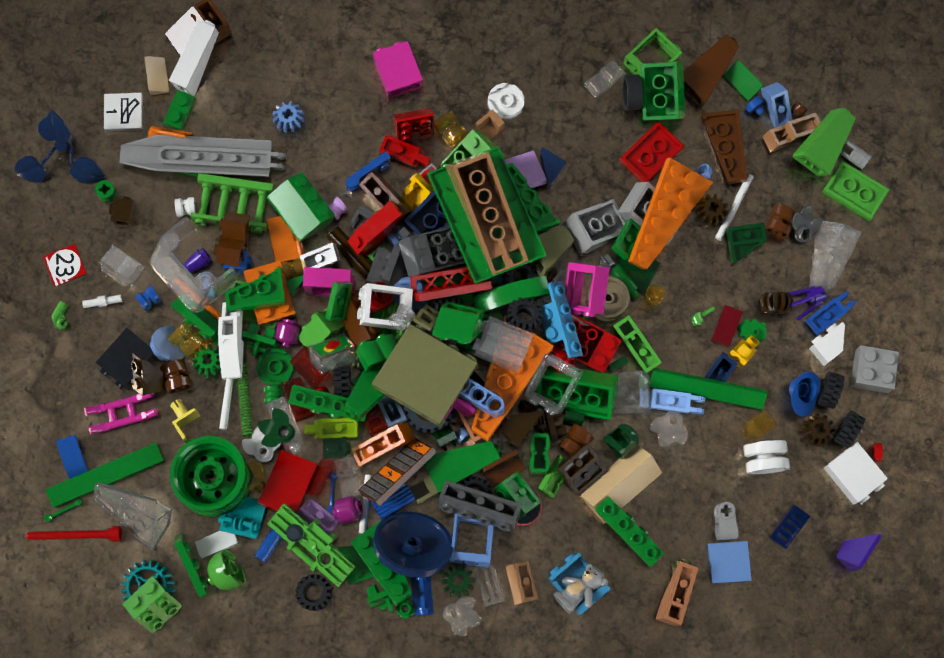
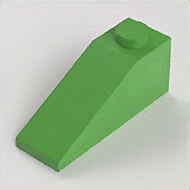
(636, 343)

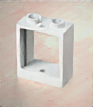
(365, 297)

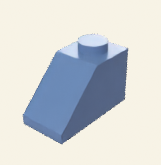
(777, 104)

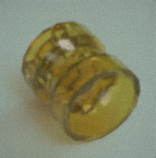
(292, 269)
(656, 293)

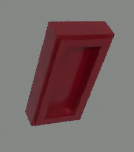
(726, 326)

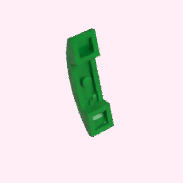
(505, 294)

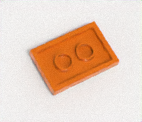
(274, 313)

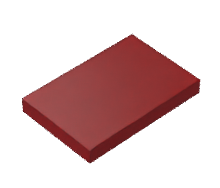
(650, 152)
(287, 482)

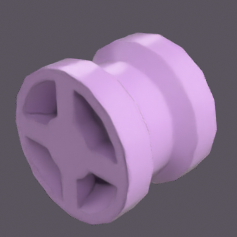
(338, 208)

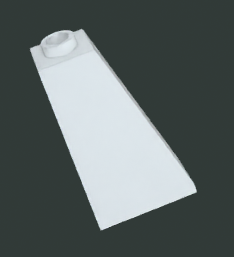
(194, 58)

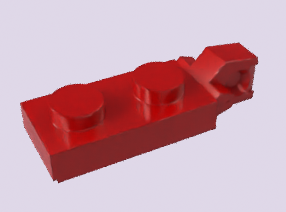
(404, 152)

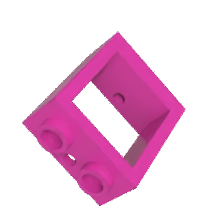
(320, 280)
(574, 287)

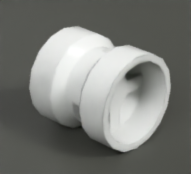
(188, 208)

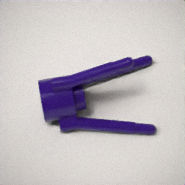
(815, 296)

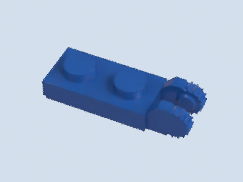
(379, 163)
(829, 314)

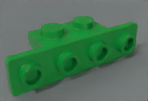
(201, 321)
(318, 401)
(629, 531)

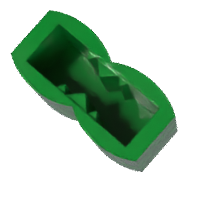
(376, 352)
(539, 447)

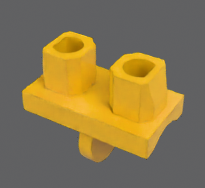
(744, 350)

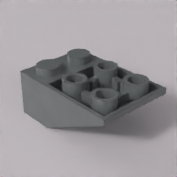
(430, 252)

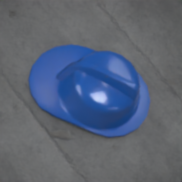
(804, 393)

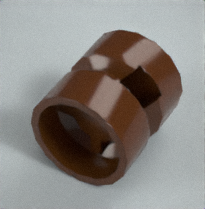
(781, 221)
(176, 378)
(577, 438)

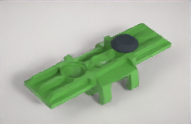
(315, 540)

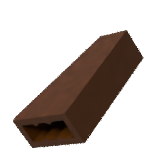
(708, 69)

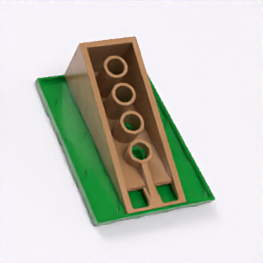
(486, 214)

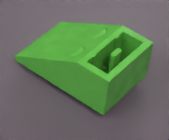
(471, 145)

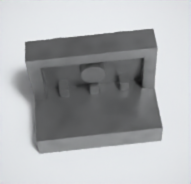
(387, 267)

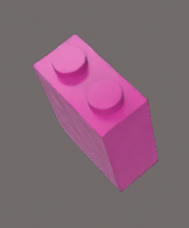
(397, 69)

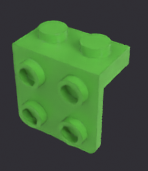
(152, 605)

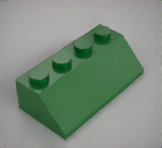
(592, 396)

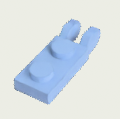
(675, 401)

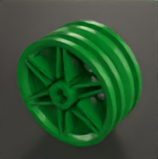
(189, 460)

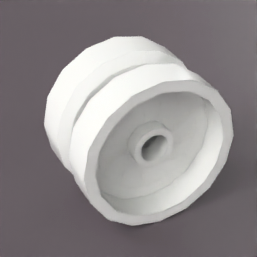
(765, 457)

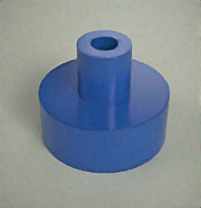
(755, 105)

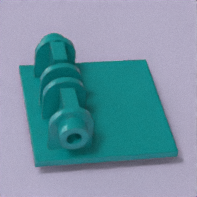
(244, 519)

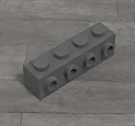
(479, 506)

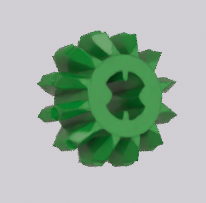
(200, 363)

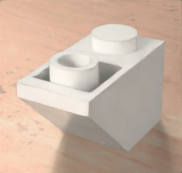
(830, 345)

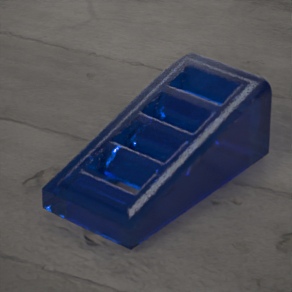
(788, 516)

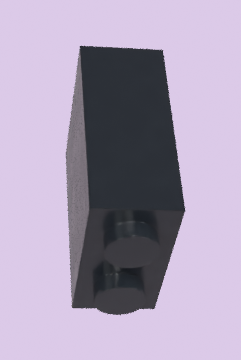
(118, 358)

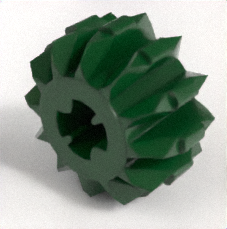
(451, 579)

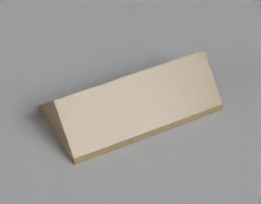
(623, 480)

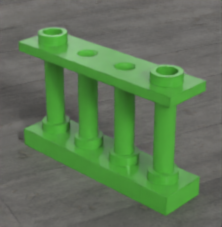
(227, 185)

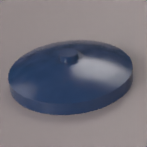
(412, 544)

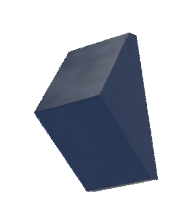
(552, 166)
(722, 368)

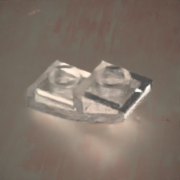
(348, 476)

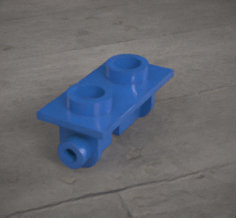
(422, 595)

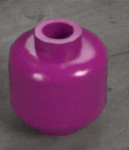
(288, 332)
(347, 509)

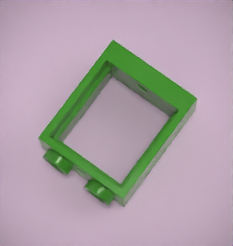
(661, 39)

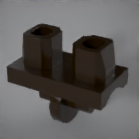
(554, 431)

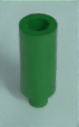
(620, 273)

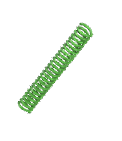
(246, 402)

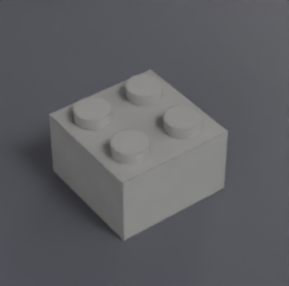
(874, 369)

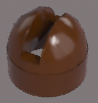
(799, 108)

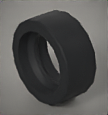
(632, 92)

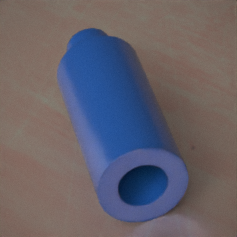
(268, 546)

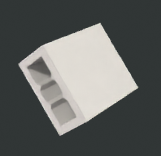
(856, 474)

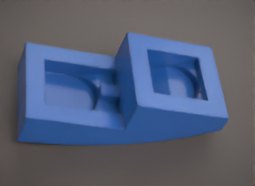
(72, 456)

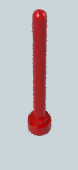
(113, 534)

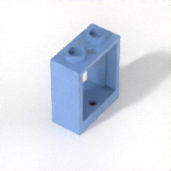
(470, 559)

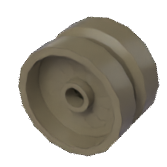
(617, 301)

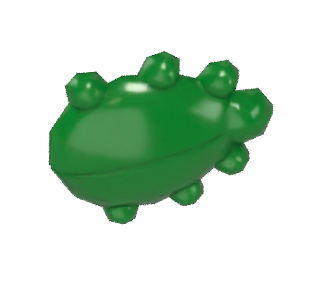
(752, 328)

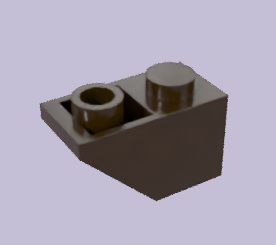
(146, 377)

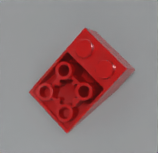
(414, 124)
(596, 344)

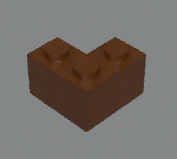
(233, 239)

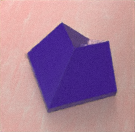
(857, 551)

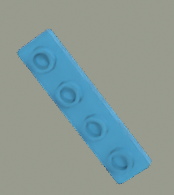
(559, 322)

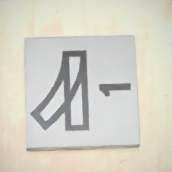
(123, 112)

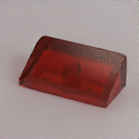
(302, 364)
(320, 477)

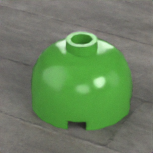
(224, 571)

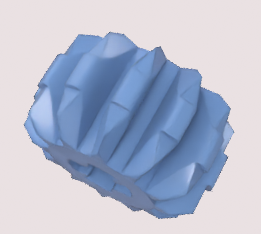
(292, 121)

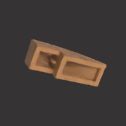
(791, 132)

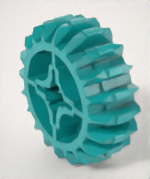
(135, 574)

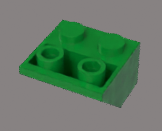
(458, 323)

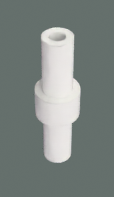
(102, 301)

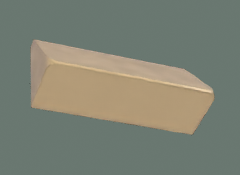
(156, 75)

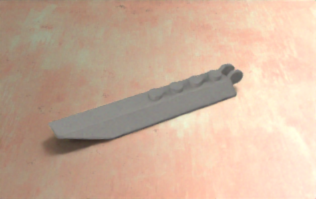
(202, 155)

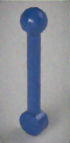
(333, 476)

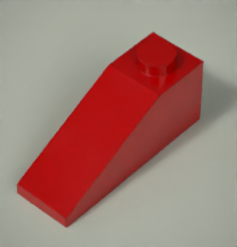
(375, 229)

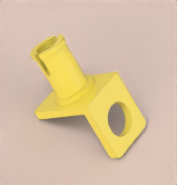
(184, 417)

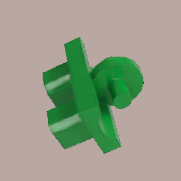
(251, 335)
(379, 599)

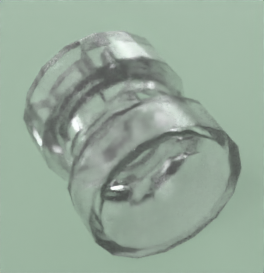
(402, 317)

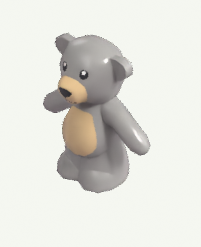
(580, 588)

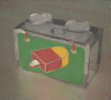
(332, 353)

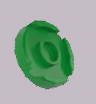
(275, 367)

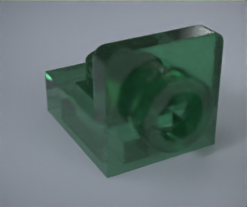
(336, 448)

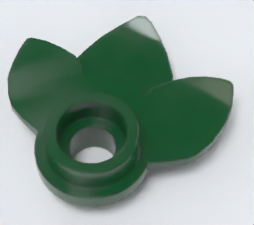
(274, 427)

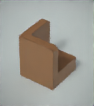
(490, 124)

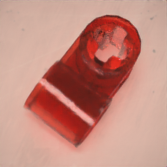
(373, 419)

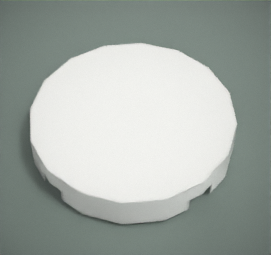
(506, 100)

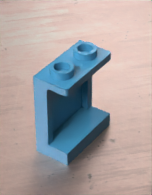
(575, 568)

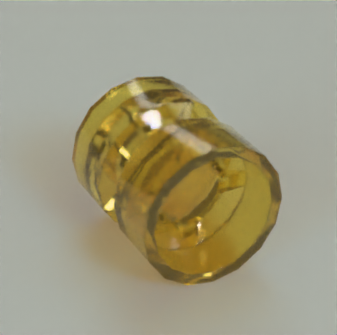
(449, 126)
(186, 346)

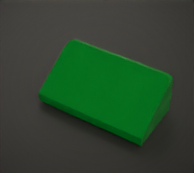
(743, 80)

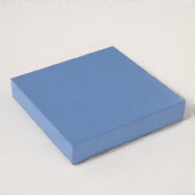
(729, 562)

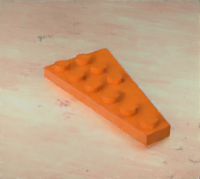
(671, 203)
(509, 386)

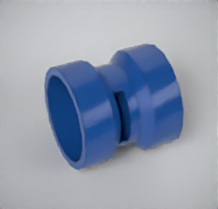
(144, 299)

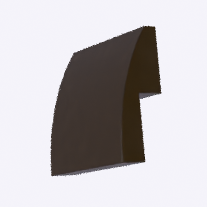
(582, 469)

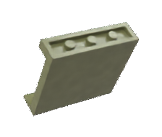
(425, 374)

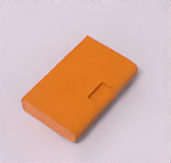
(283, 241)

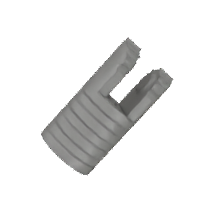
(858, 156)

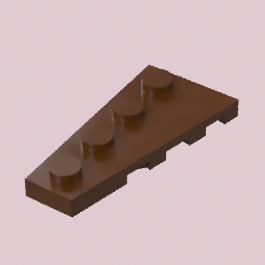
(726, 137)

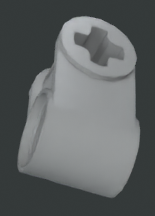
(725, 524)

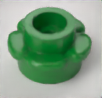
(410, 609)

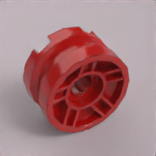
(380, 300)

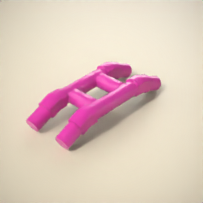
(114, 422)

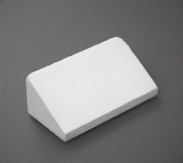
(215, 543)

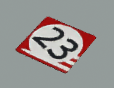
(64, 265)

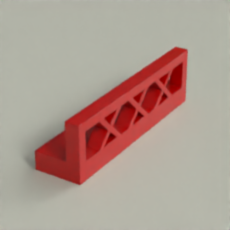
(446, 290)

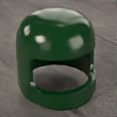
(622, 440)

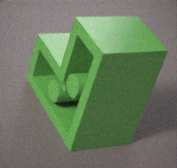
(320, 329)

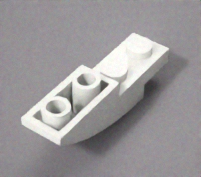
(230, 343)

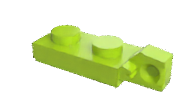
(333, 428)

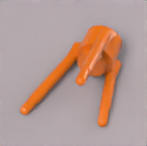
(154, 130)

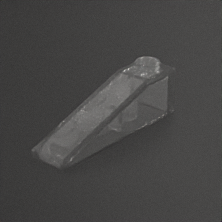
(832, 250)
(141, 514)

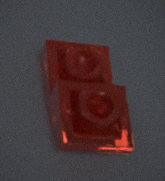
(299, 413)

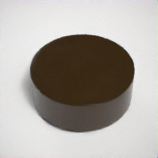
(526, 406)

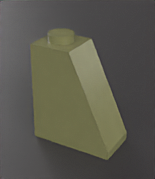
(556, 245)

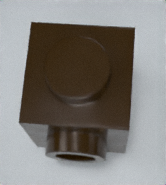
(122, 211)

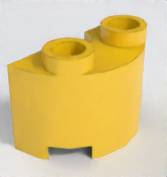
(416, 191)

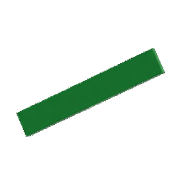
(708, 388)
(104, 474)

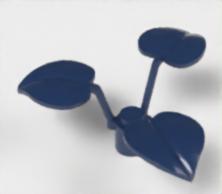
(54, 129)

